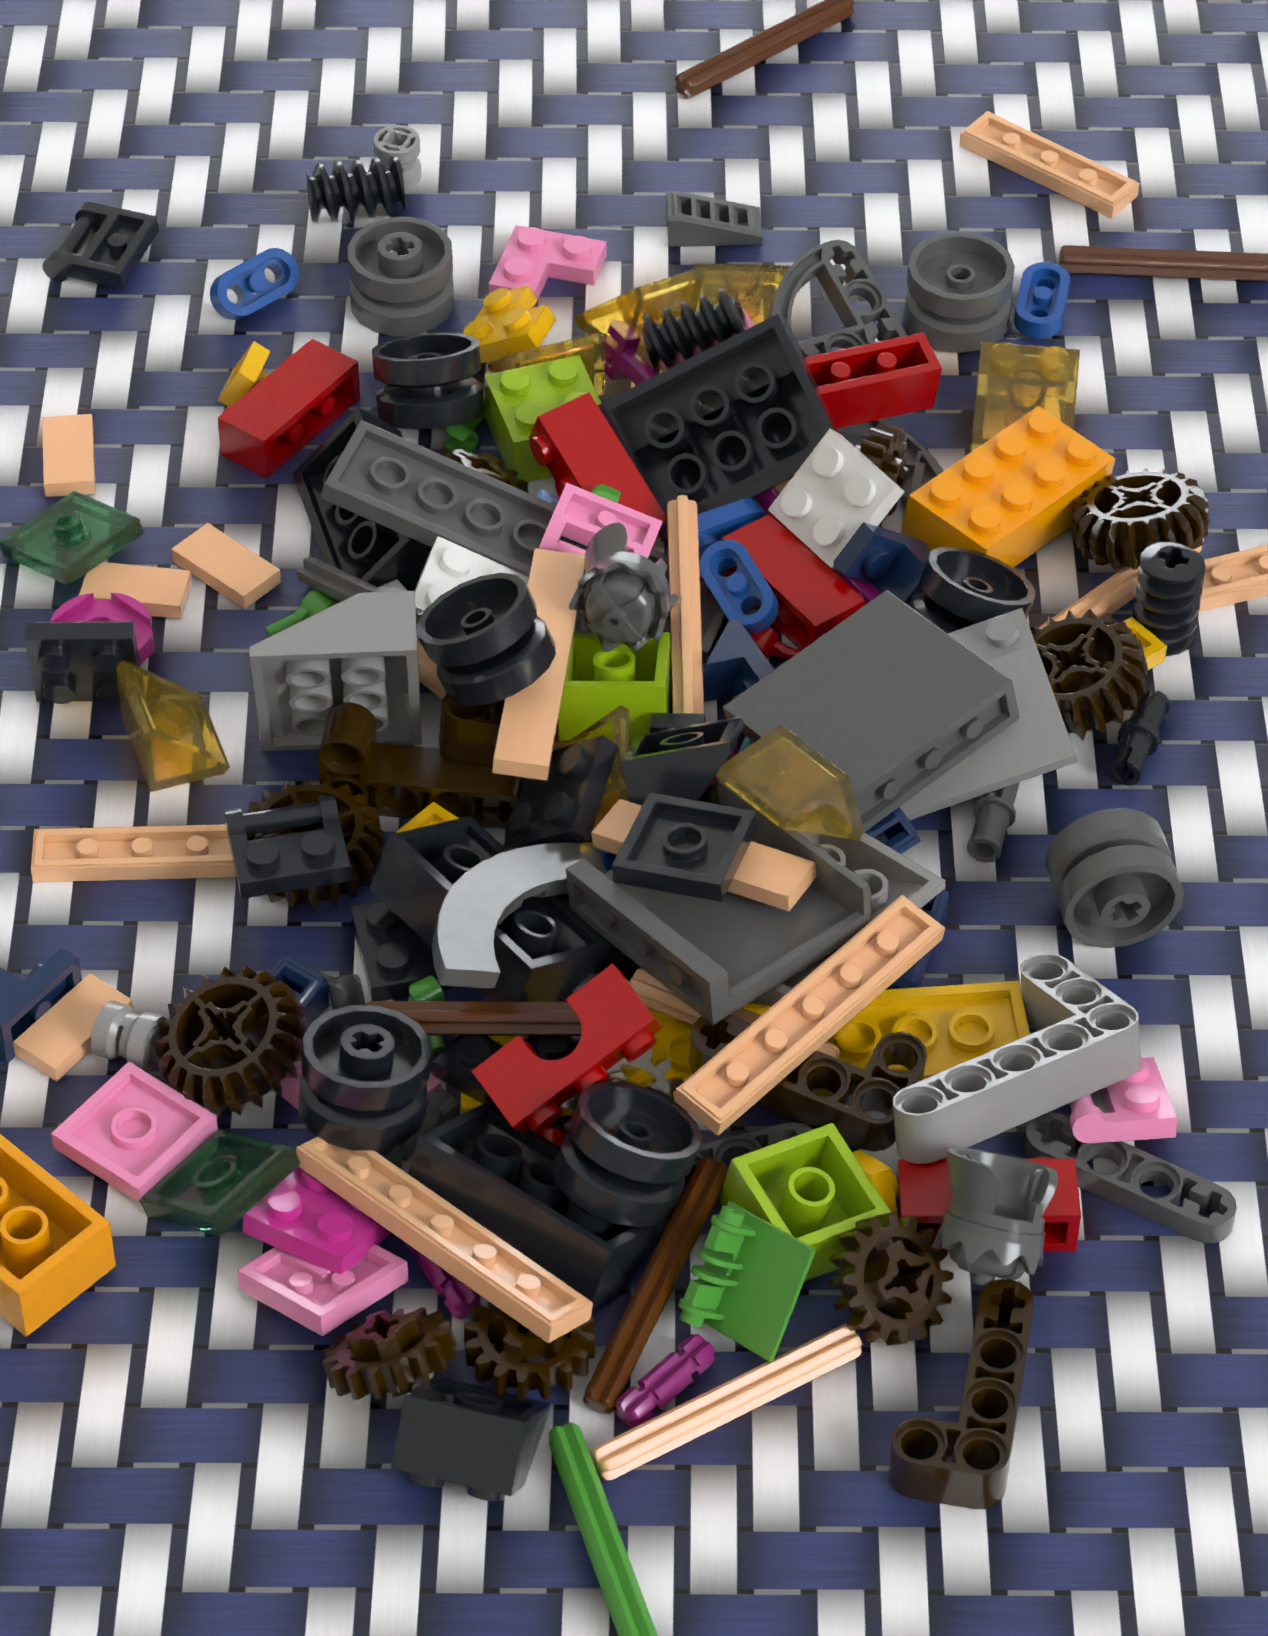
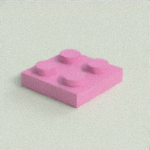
(133, 1131)

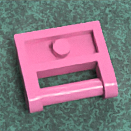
(583, 514)
(1135, 1108)

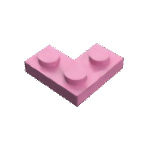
(540, 254)
(313, 1293)

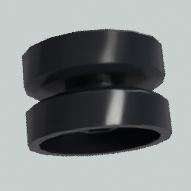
(428, 380)
(968, 588)
(486, 639)
(364, 1077)
(626, 1154)

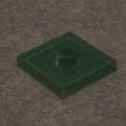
(71, 537)
(219, 1182)

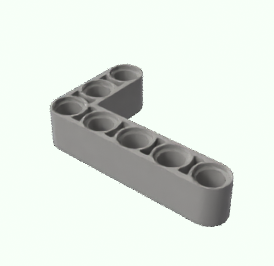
(1080, 1046)

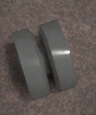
(401, 276)
(959, 291)
(1114, 878)

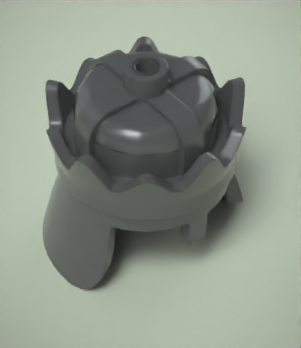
(622, 592)
(995, 1214)

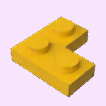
(510, 323)

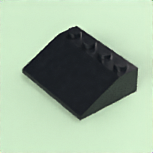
(723, 420)

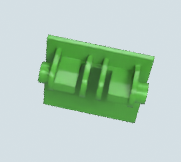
(747, 1280)

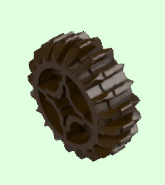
(1135, 511)
(1074, 662)
(359, 828)
(248, 1011)

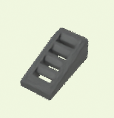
(710, 221)

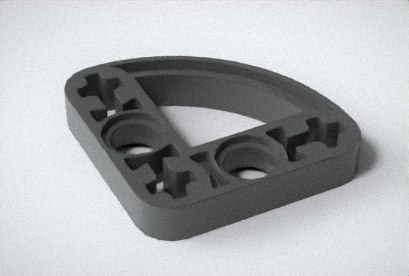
(859, 281)

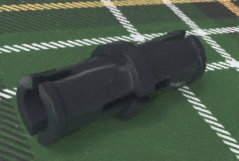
(1138, 738)

